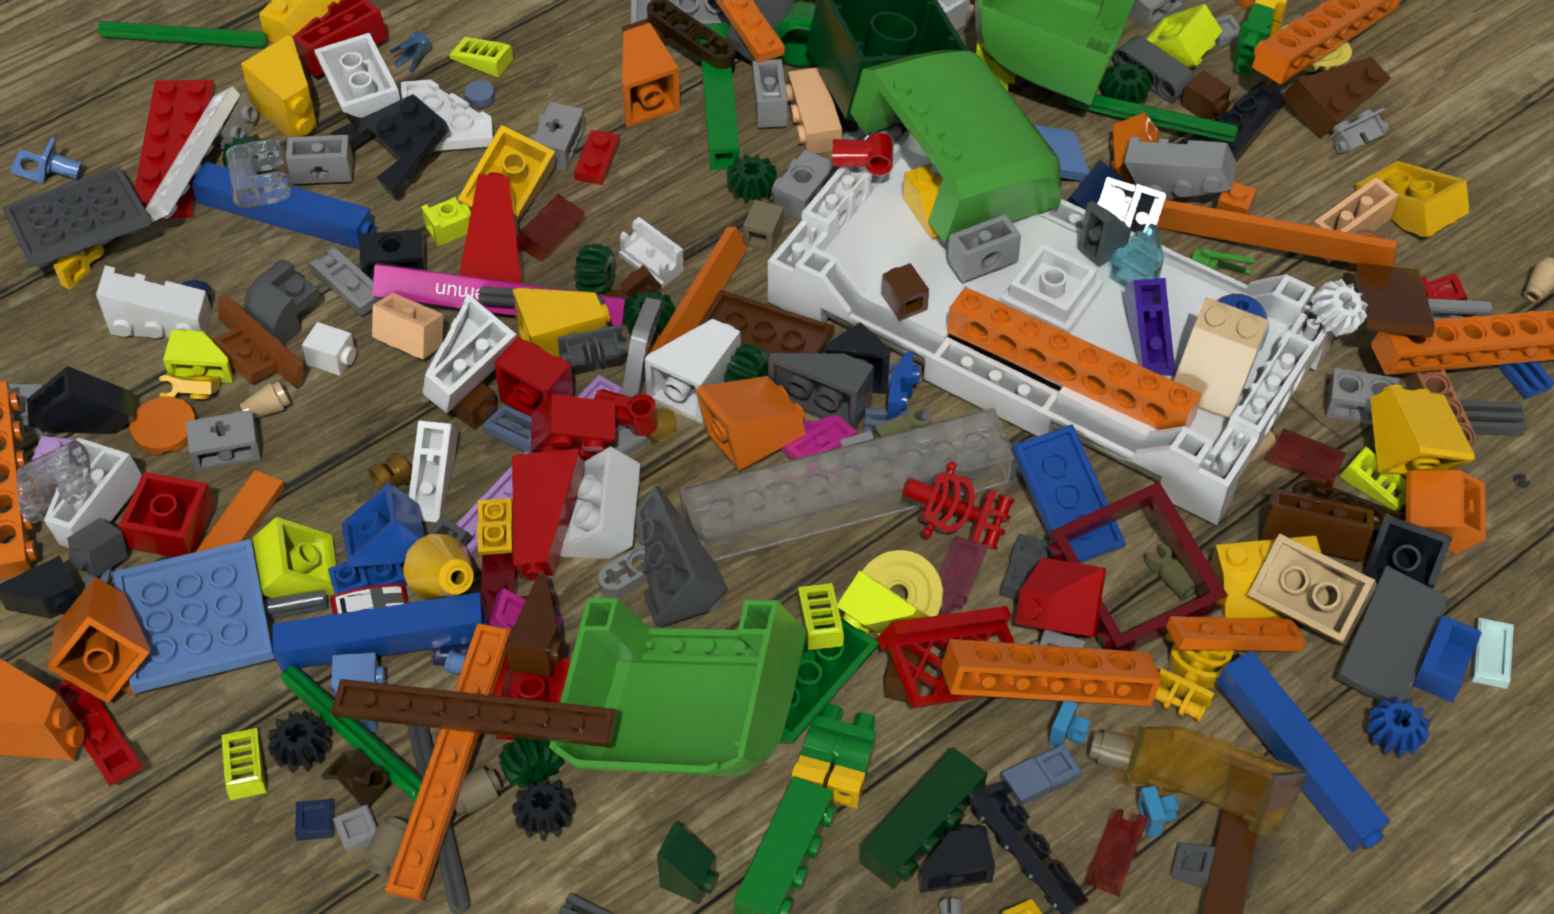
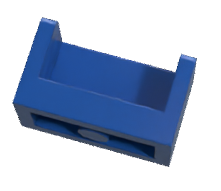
(1447, 658)

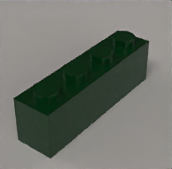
(923, 819)

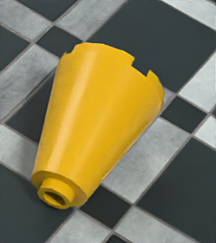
(438, 567)

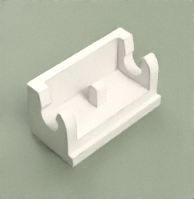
(652, 250)

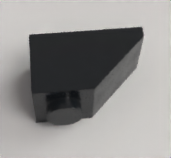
(40, 591)
(959, 861)

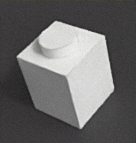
(329, 349)

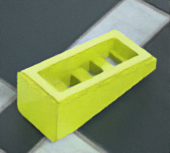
(494, 62)
(1364, 482)
(821, 637)
(247, 785)

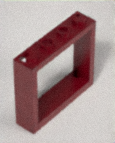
(1182, 542)

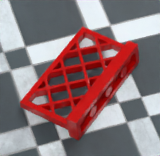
(934, 630)

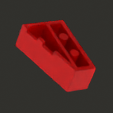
(340, 23)

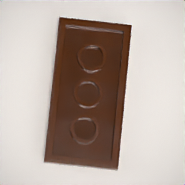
(1394, 300)
(769, 326)

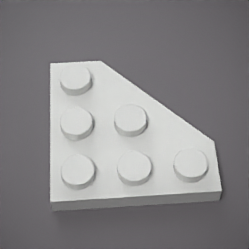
(466, 125)

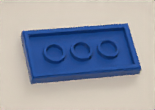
(1066, 489)

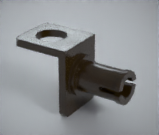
(358, 776)

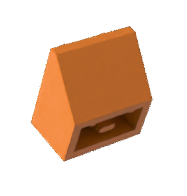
(1448, 504)

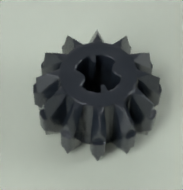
(298, 741)
(556, 810)

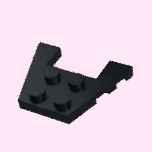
(406, 130)

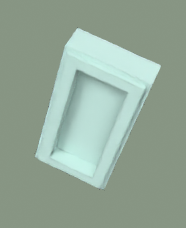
(1493, 653)

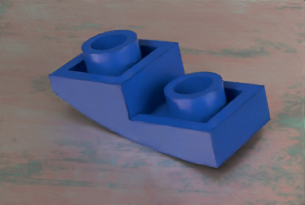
(902, 385)
(348, 578)

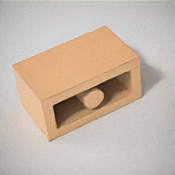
(407, 325)

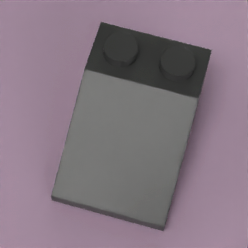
(825, 383)

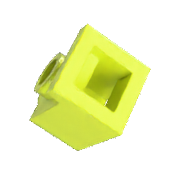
(446, 220)

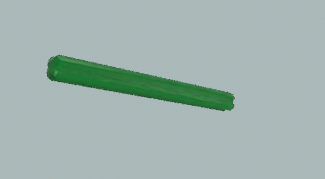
(182, 34)
(1161, 117)
(353, 732)

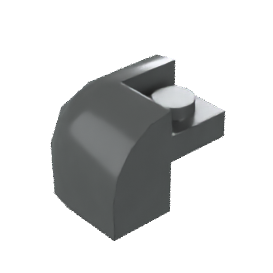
(278, 298)

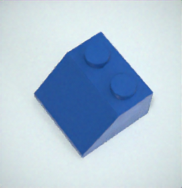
(382, 529)

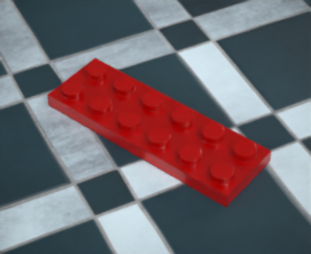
(171, 119)

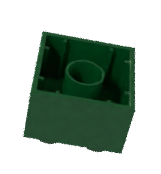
(867, 33)

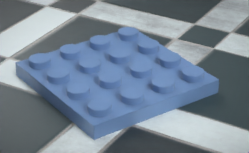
(197, 614)

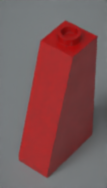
(492, 233)
(542, 507)

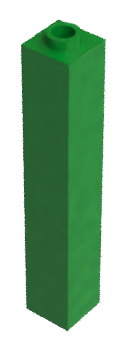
(719, 110)

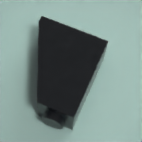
(80, 403)

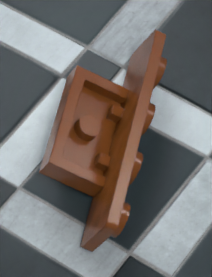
(252, 348)

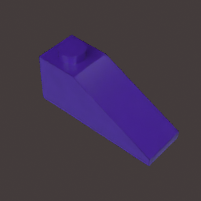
(1150, 324)

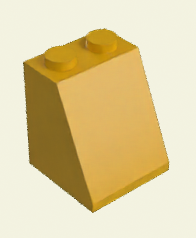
(280, 88)
(556, 313)
(1416, 432)

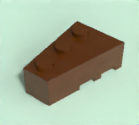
(1334, 94)

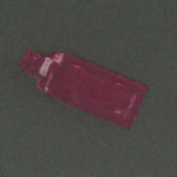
(960, 572)

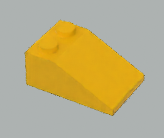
(520, 159)
(1425, 198)

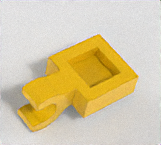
(74, 268)
(198, 386)

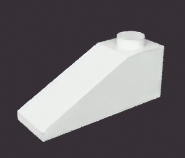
(432, 467)

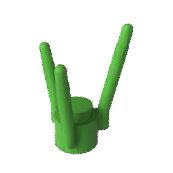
(1215, 260)

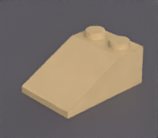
(1221, 355)
(1312, 589)

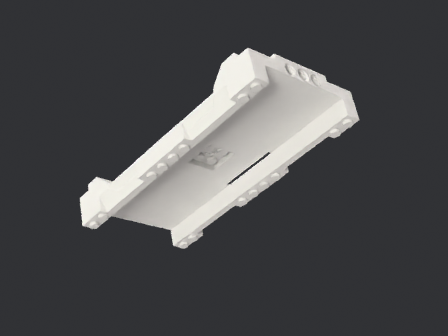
(865, 228)

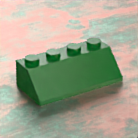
(823, 675)

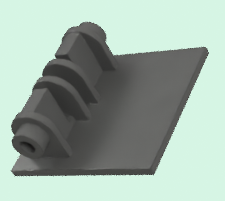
(593, 349)

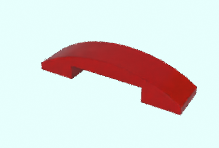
(101, 737)

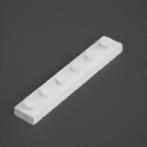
(194, 150)

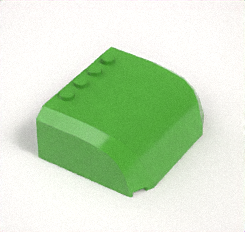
(1053, 41)
(970, 132)
(684, 695)

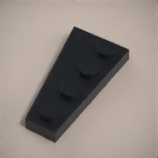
(1251, 117)
(1030, 848)

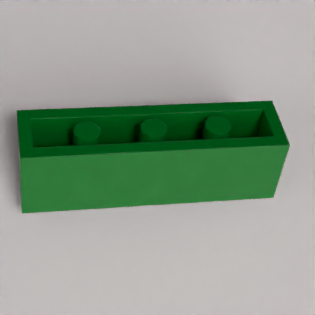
(786, 849)

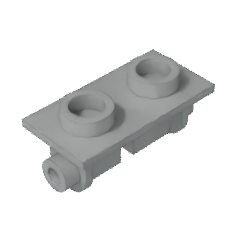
(238, 123)
(1348, 134)

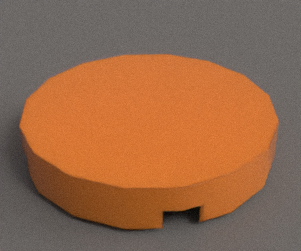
(161, 425)

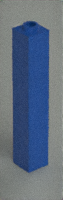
(301, 212)
(378, 630)
(1298, 743)

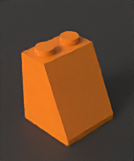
(648, 77)
(749, 418)
(98, 641)
(35, 719)

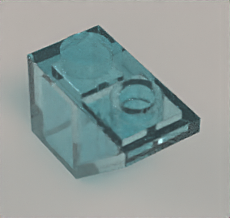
(1139, 258)

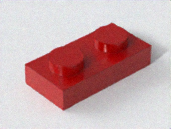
(597, 157)

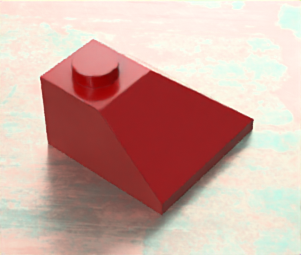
(1062, 597)

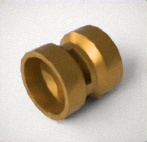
(394, 470)

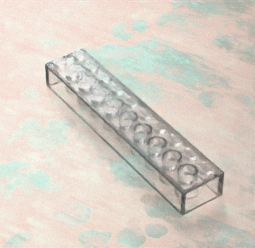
(843, 484)

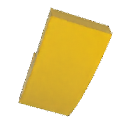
(495, 526)

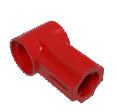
(873, 153)
(636, 411)

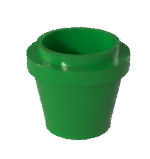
(794, 32)

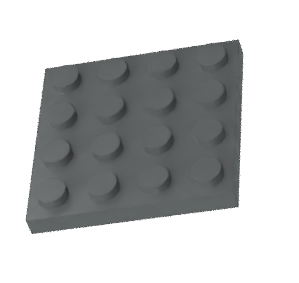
(76, 217)

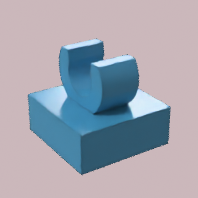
(1068, 725)
(1156, 809)

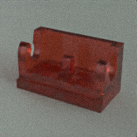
(549, 227)
(1308, 456)
(1116, 853)

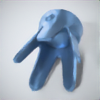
(415, 47)

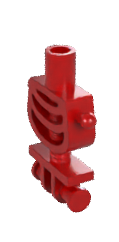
(936, 496)

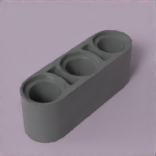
(1166, 73)

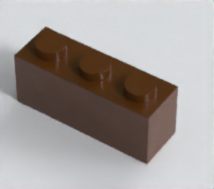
(1338, 527)

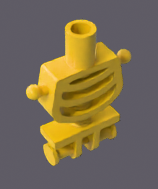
(1193, 673)

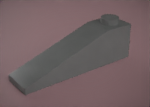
(678, 567)

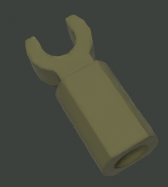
(901, 423)
(1171, 572)

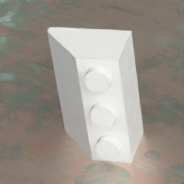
(358, 75)
(604, 507)

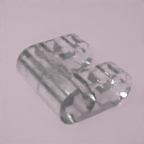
(243, 173)
(66, 466)

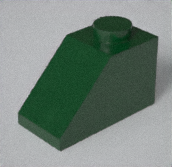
(686, 866)

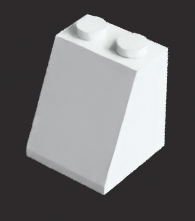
(690, 362)

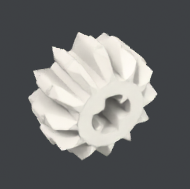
(1338, 307)

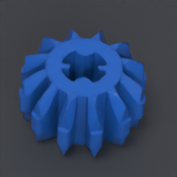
(1398, 726)

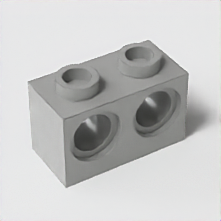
(1351, 394)

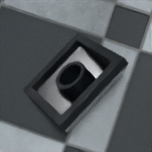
(863, 344)
(1409, 550)

